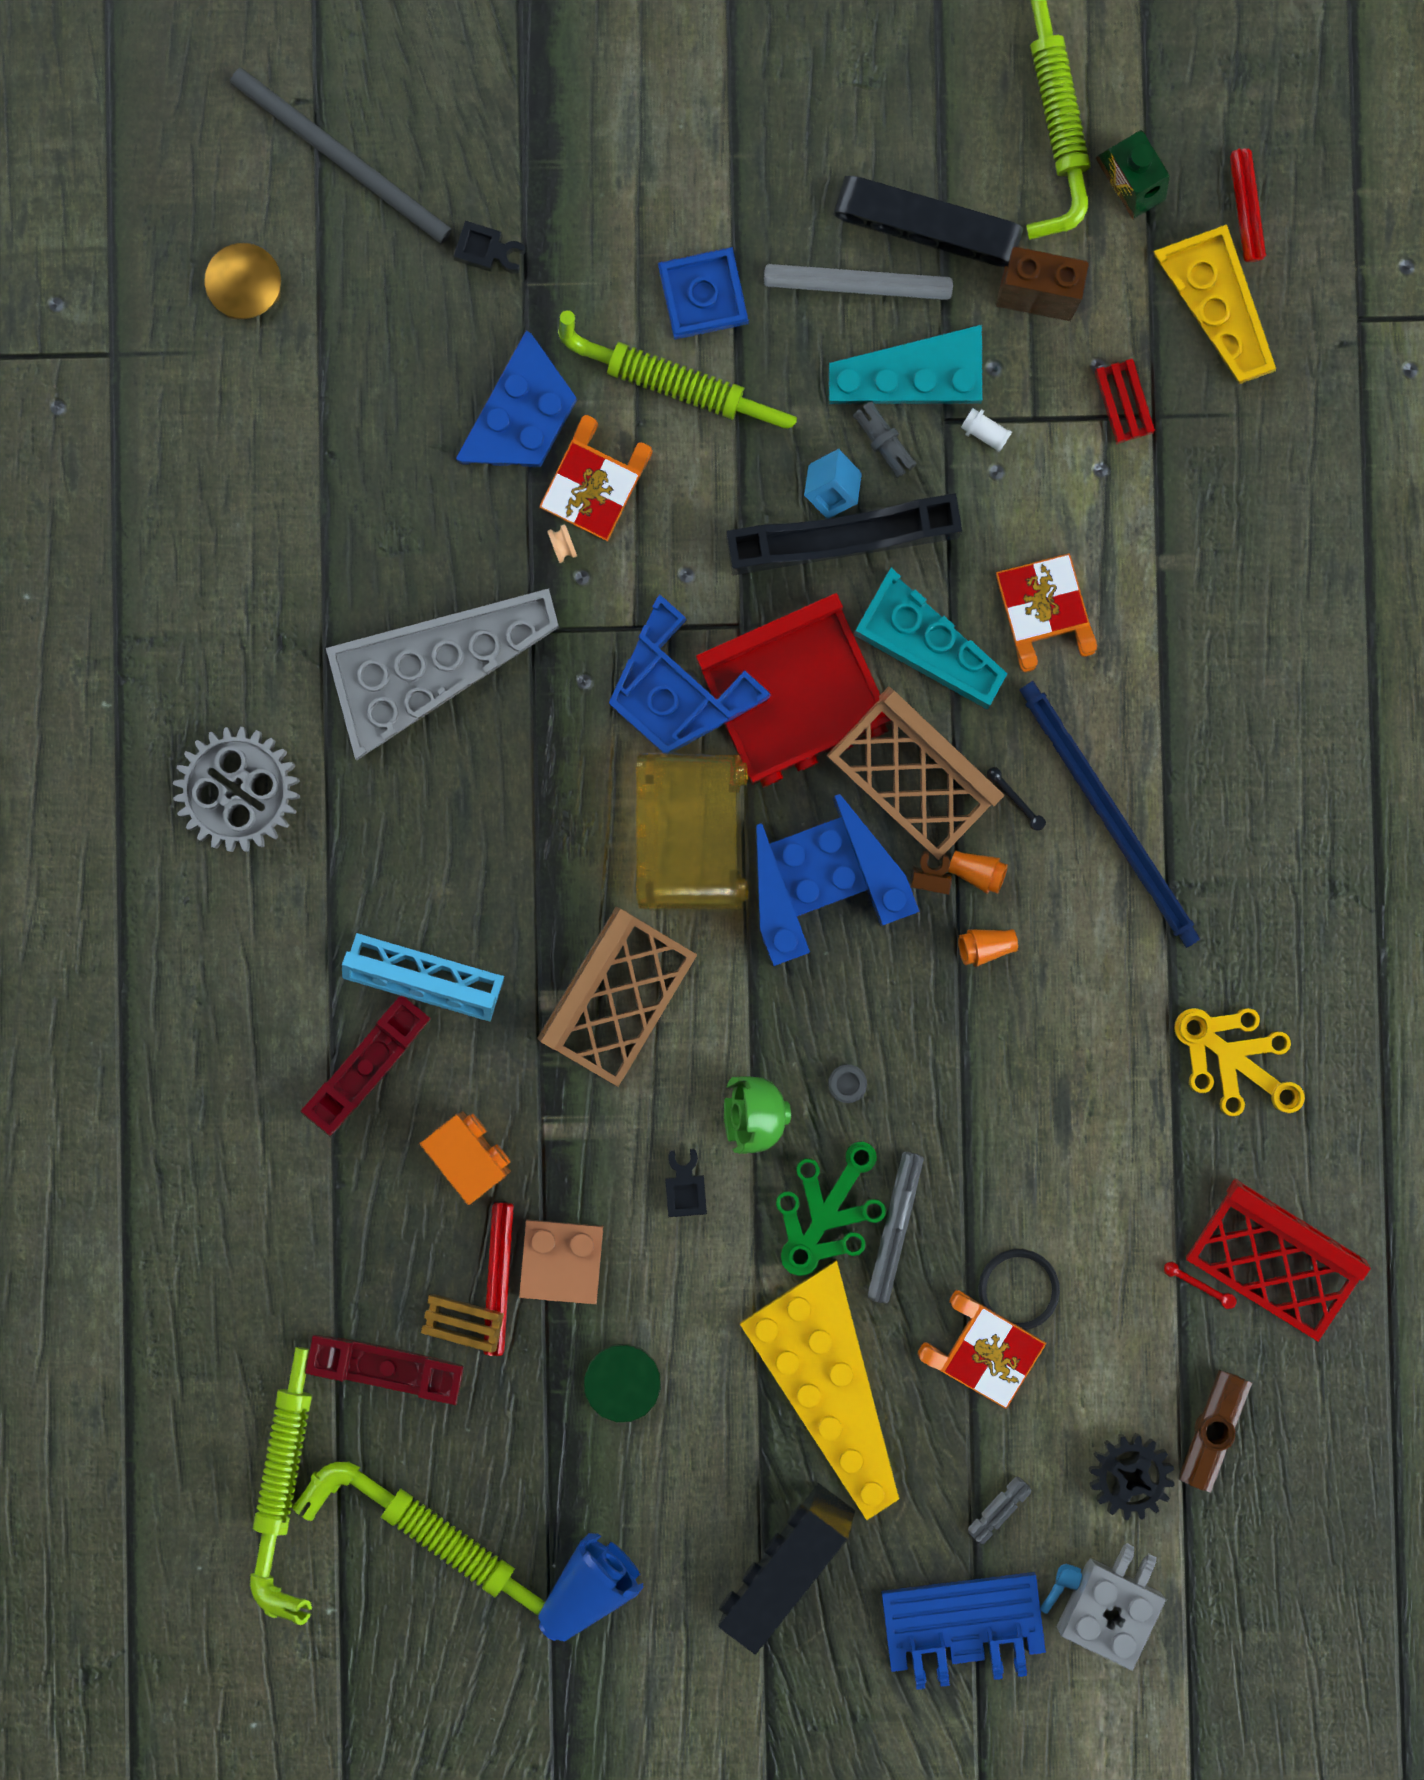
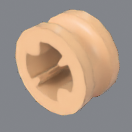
(562, 543)

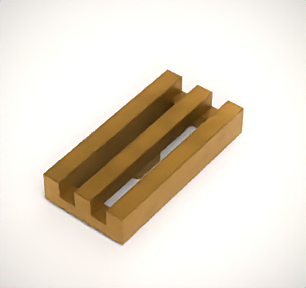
(433, 1316)

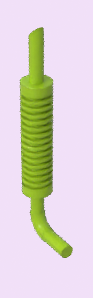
(1062, 121)
(670, 378)

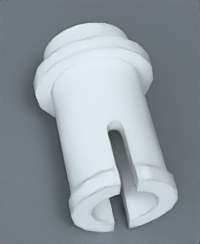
(985, 429)

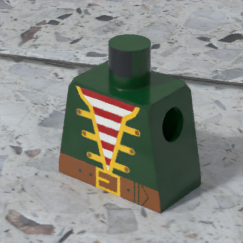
(1133, 171)

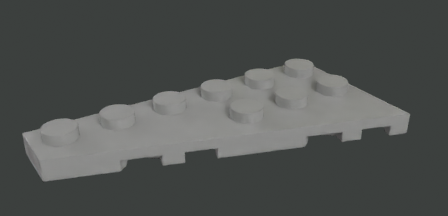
(412, 670)

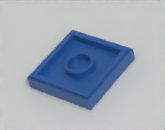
(703, 293)

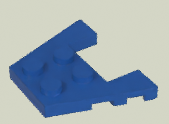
(665, 699)

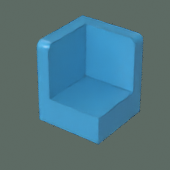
(833, 484)

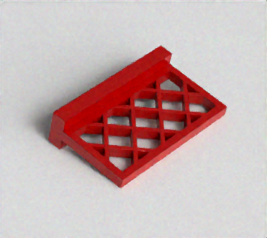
(1296, 1232)

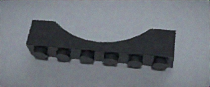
(833, 538)

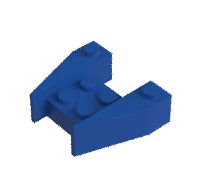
(820, 870)

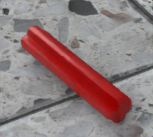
(1247, 205)

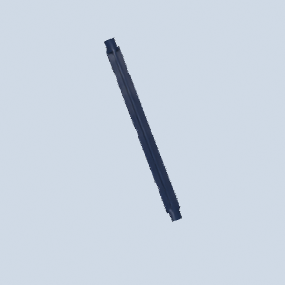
(1110, 814)

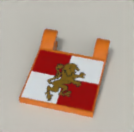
(591, 486)
(1044, 603)
(989, 1354)

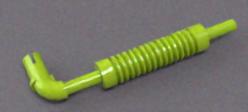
(277, 1489)
(422, 1525)

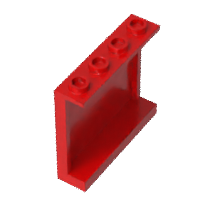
(814, 683)

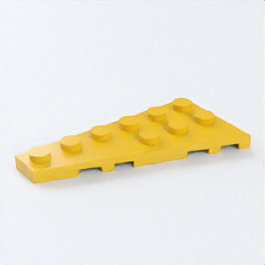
(818, 1364)

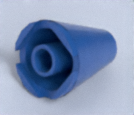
(588, 1589)

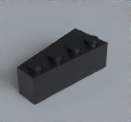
(787, 1570)

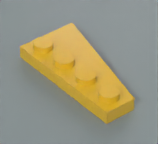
(1216, 291)

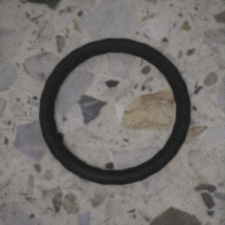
(1035, 1257)

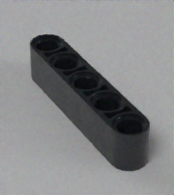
(927, 221)

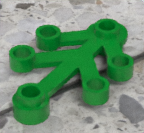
(826, 1213)

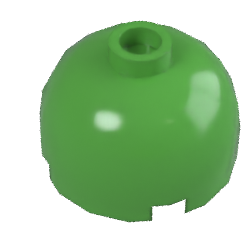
(755, 1114)

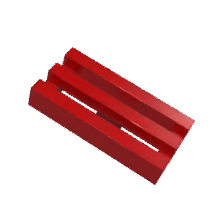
(1115, 370)

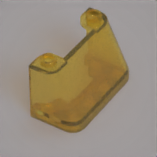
(688, 831)

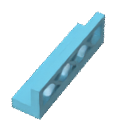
(421, 985)

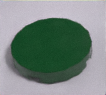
(622, 1383)

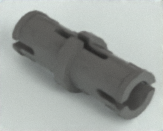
(884, 439)

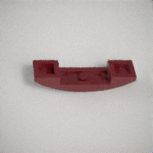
(365, 1066)
(385, 1368)

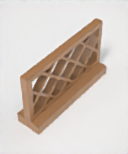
(938, 749)
(588, 979)

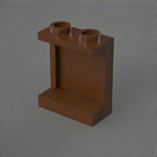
(1042, 283)

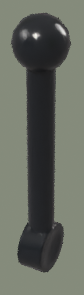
(1036, 822)

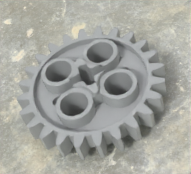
(216, 818)

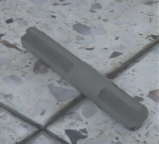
(895, 1227)

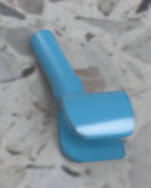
(1068, 1577)

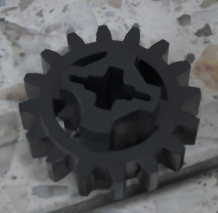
(1124, 1491)

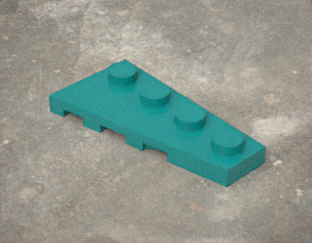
(919, 372)
(918, 636)

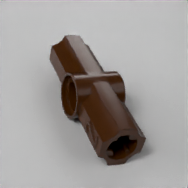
(1207, 1455)

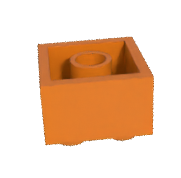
(467, 1156)

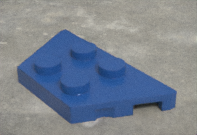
(521, 412)

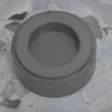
(847, 1083)

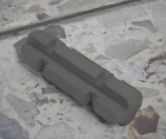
(999, 1510)

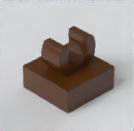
(932, 878)

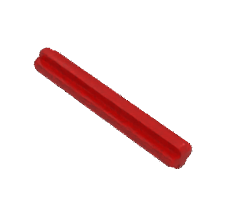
(499, 1268)

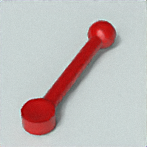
(1227, 1300)

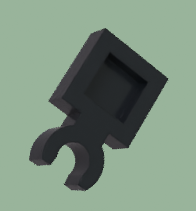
(482, 246)
(685, 1191)

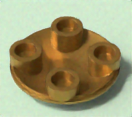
(243, 281)

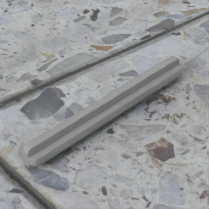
(858, 281)

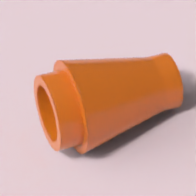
(981, 871)
(986, 945)

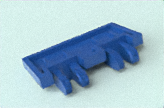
(963, 1618)

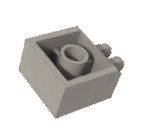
(1106, 1587)

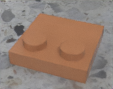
(561, 1261)

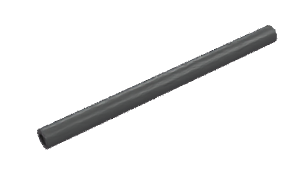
(340, 155)

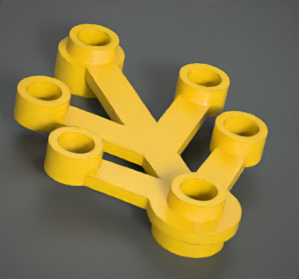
(1233, 1057)

